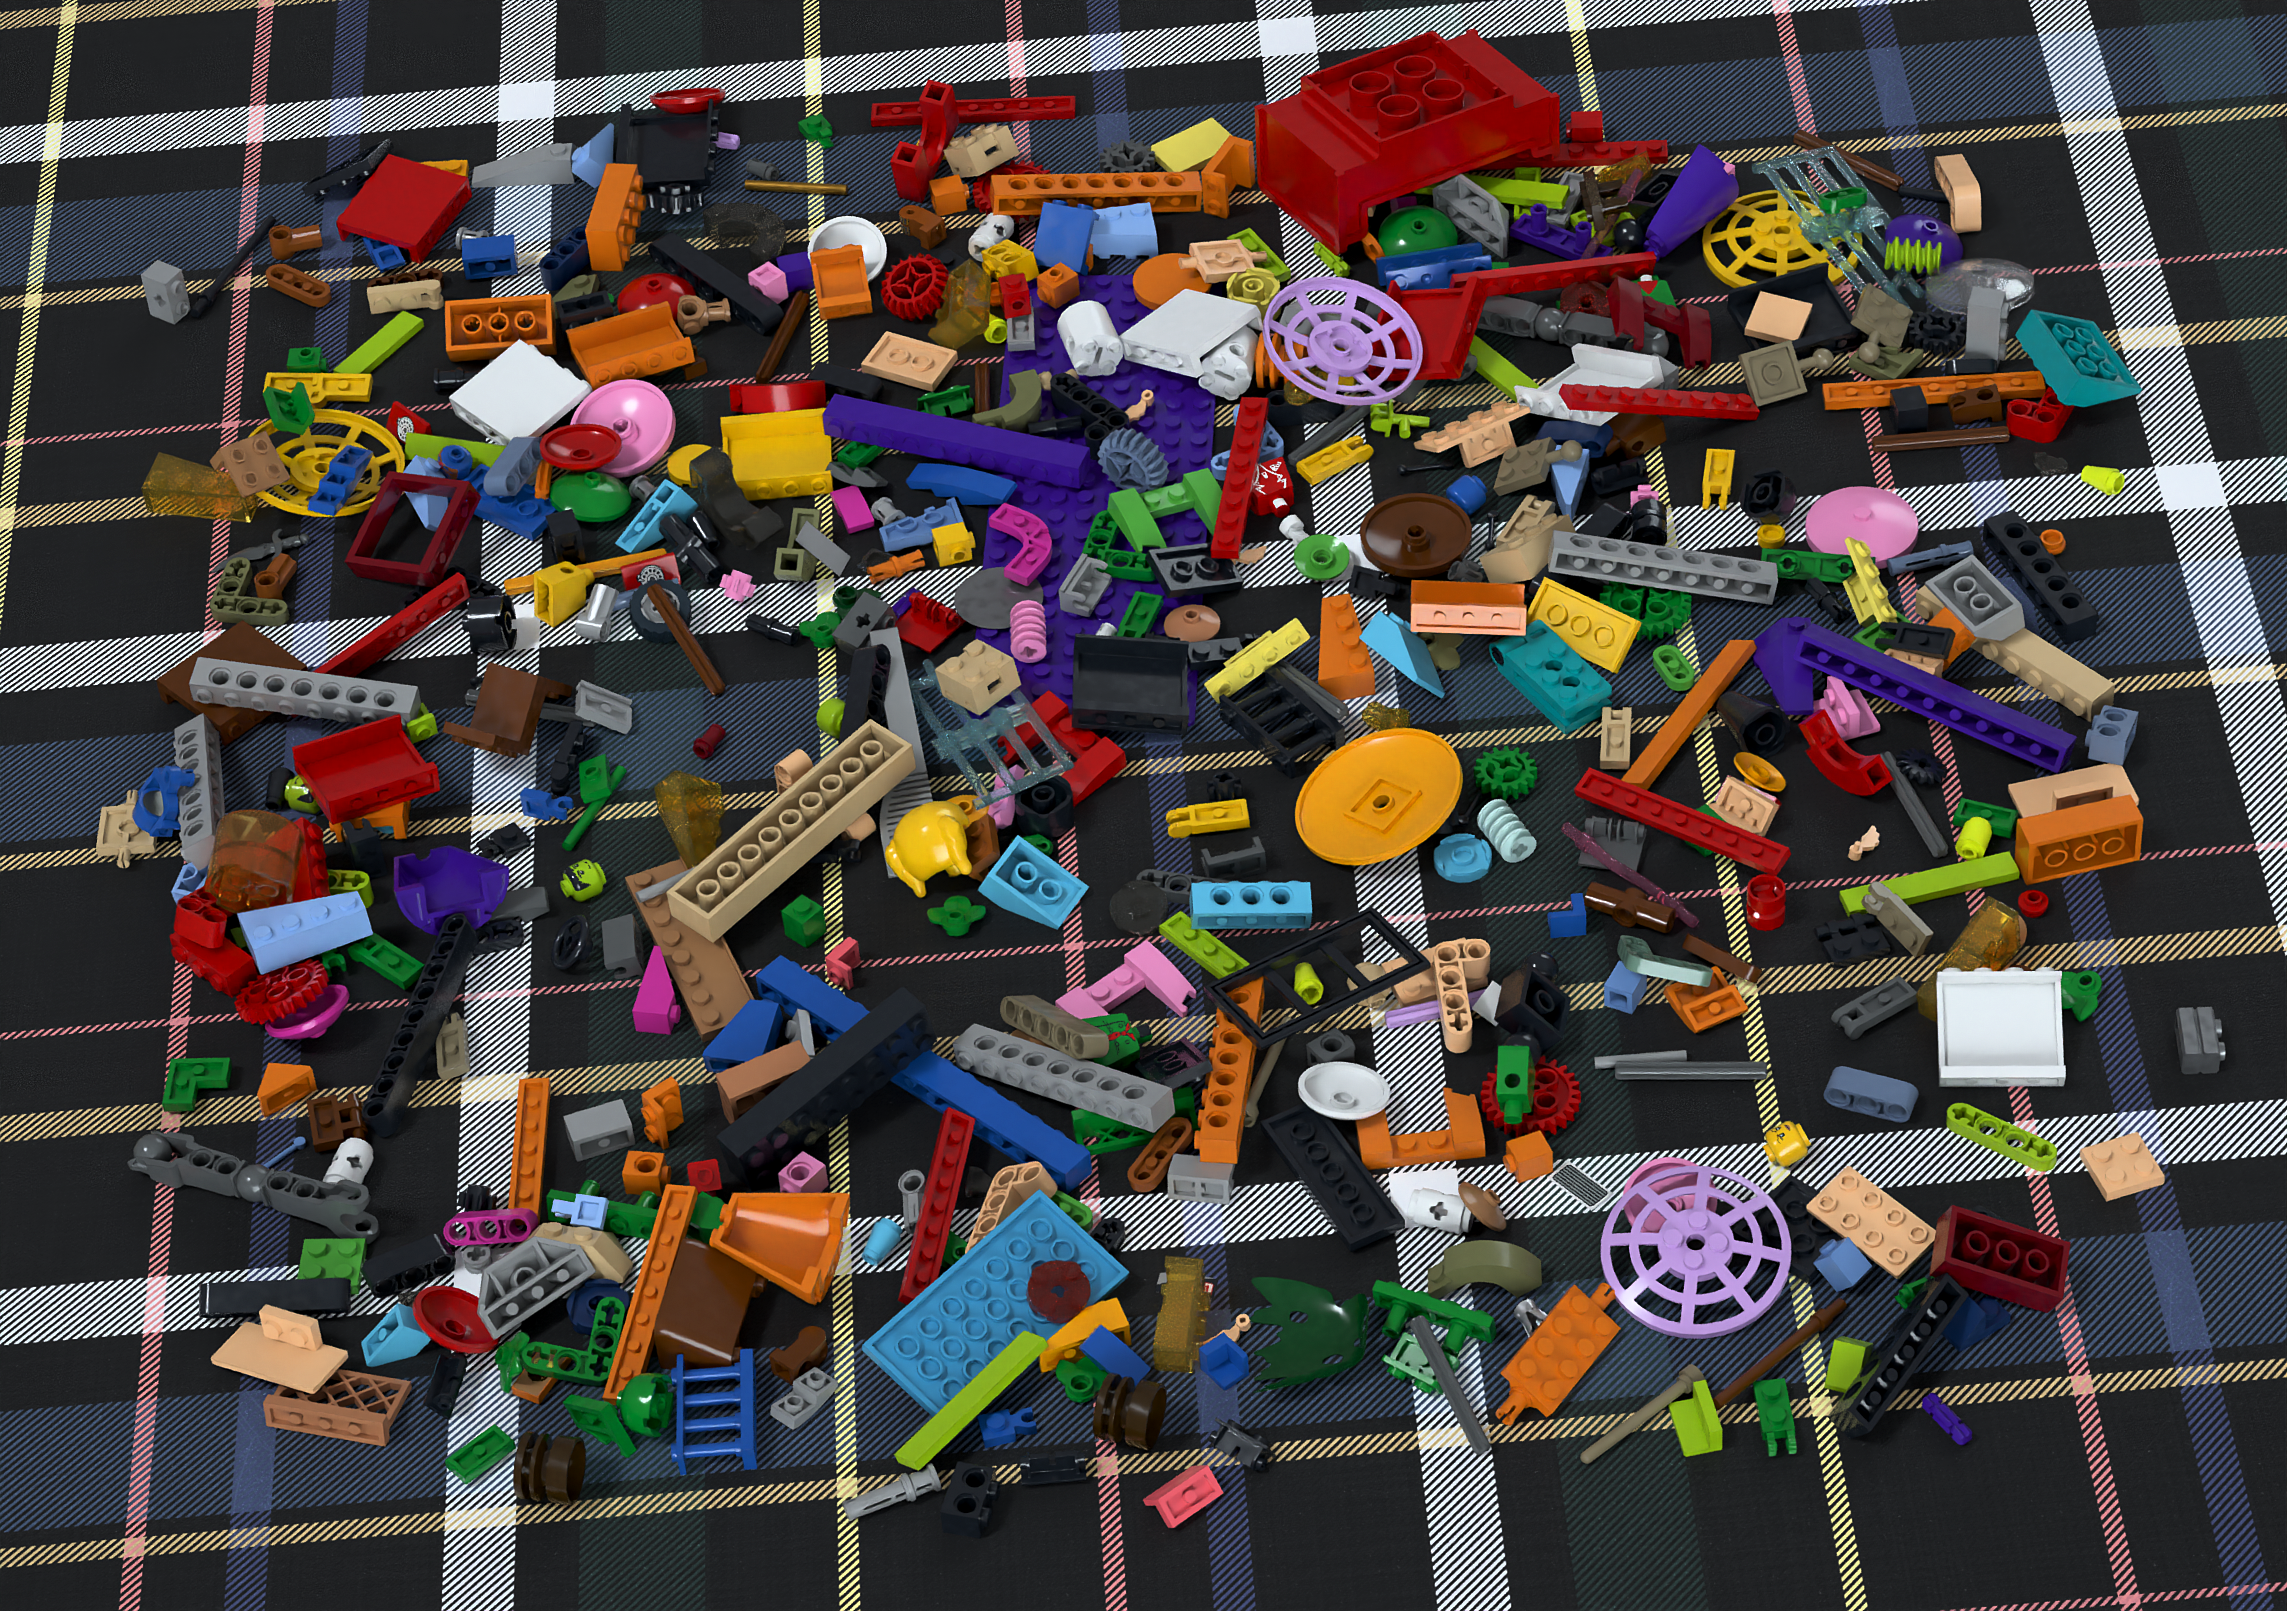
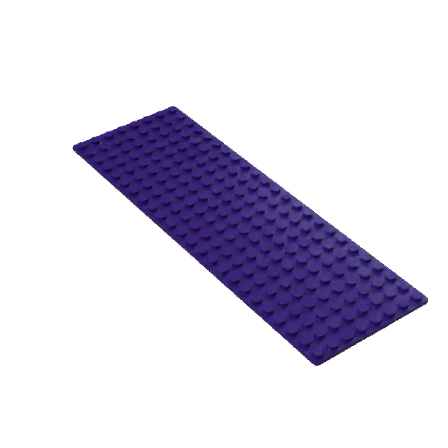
(1176, 421)

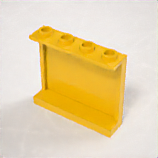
(779, 453)

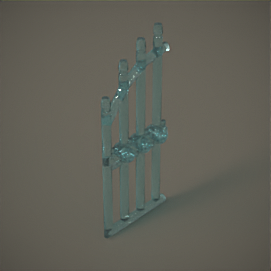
(1840, 224)
(976, 734)

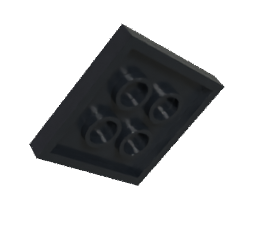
(1805, 1230)

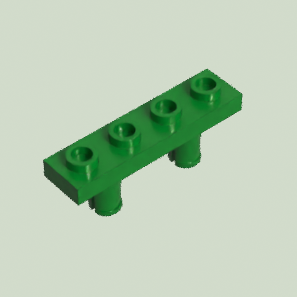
(1807, 565)
(621, 1217)
(1445, 1314)

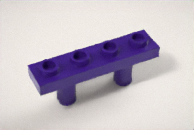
(1554, 239)

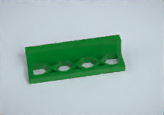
(1090, 1124)

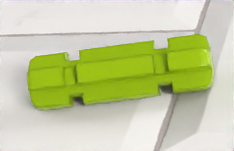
(1334, 262)

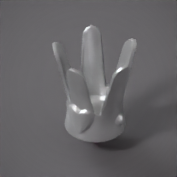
(1529, 1315)

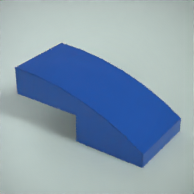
(383, 254)
(1113, 1355)

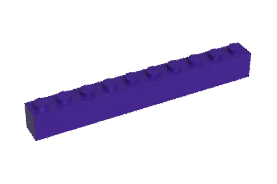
(957, 441)
(1935, 698)

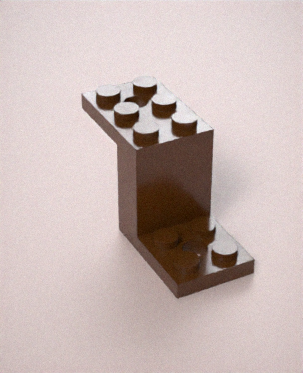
(507, 711)

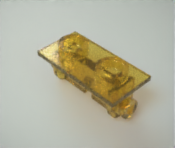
(1625, 168)

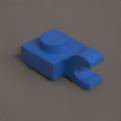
(541, 805)

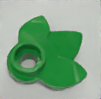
(821, 629)
(956, 915)
(2078, 996)
(509, 1359)
(1078, 1376)

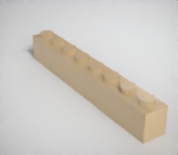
(2038, 665)

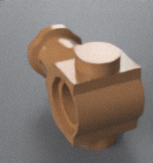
(701, 313)

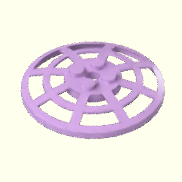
(1342, 335)
(1700, 1264)

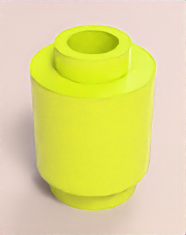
(1974, 838)

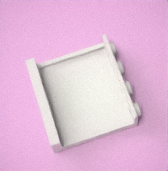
(1186, 330)
(1593, 368)
(518, 395)
(2000, 1028)

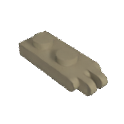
(453, 1048)

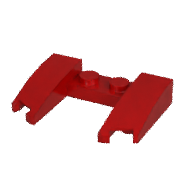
(1096, 757)

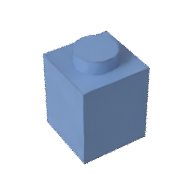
(1624, 989)
(1841, 1263)

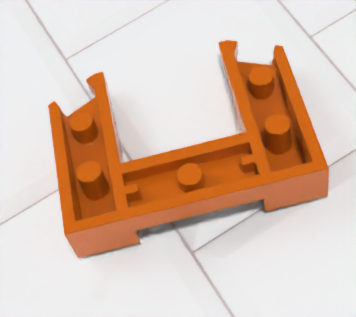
(1459, 1142)

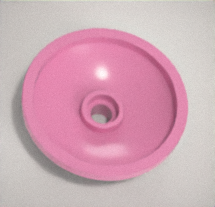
(1637, 1203)

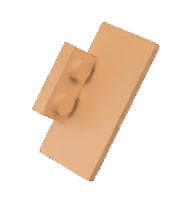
(1478, 437)
(2070, 789)
(1873, 1221)
(281, 1351)

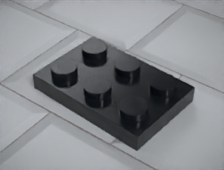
(1192, 571)
(1173, 1065)

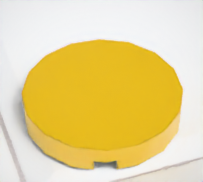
(679, 463)

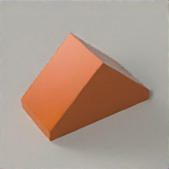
(283, 1086)

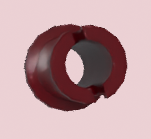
(705, 745)

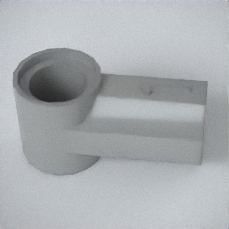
(596, 621)
(912, 1187)

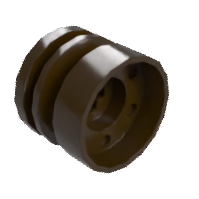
(1129, 1411)
(549, 1468)

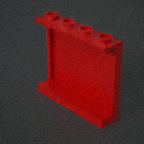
(406, 205)
(1446, 328)
(364, 770)

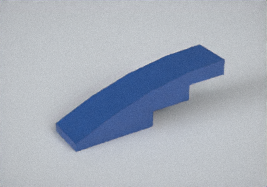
(341, 480)
(967, 484)

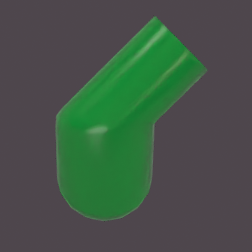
(1040, 843)

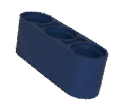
(565, 260)
(1589, 436)

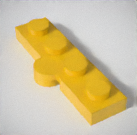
(324, 386)

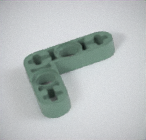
(1638, 958)

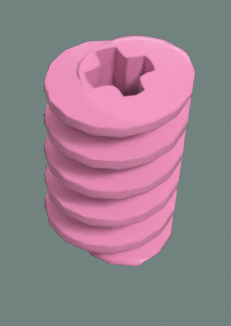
(1028, 631)

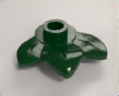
(847, 596)

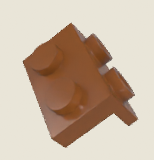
(982, 846)

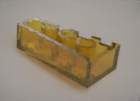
(194, 491)
(1986, 942)

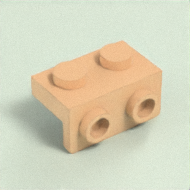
(1744, 807)

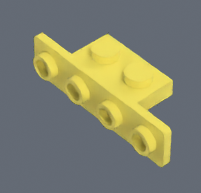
(1865, 588)
(1256, 659)

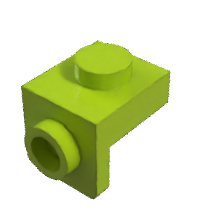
(422, 727)

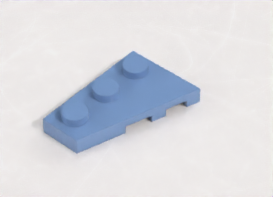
(917, 531)

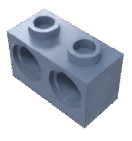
(2111, 735)

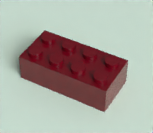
(2000, 1258)

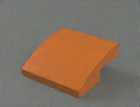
(1705, 1006)

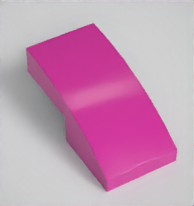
(852, 508)

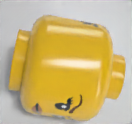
(1786, 1143)

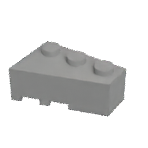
(1987, 324)

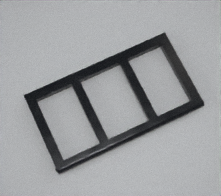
(1321, 940)

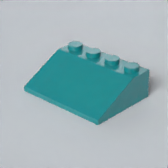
(2075, 359)

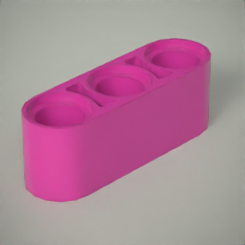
(477, 1232)

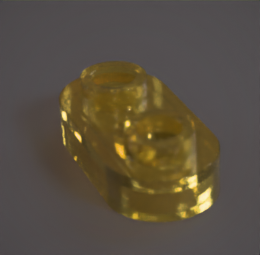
(1297, 396)

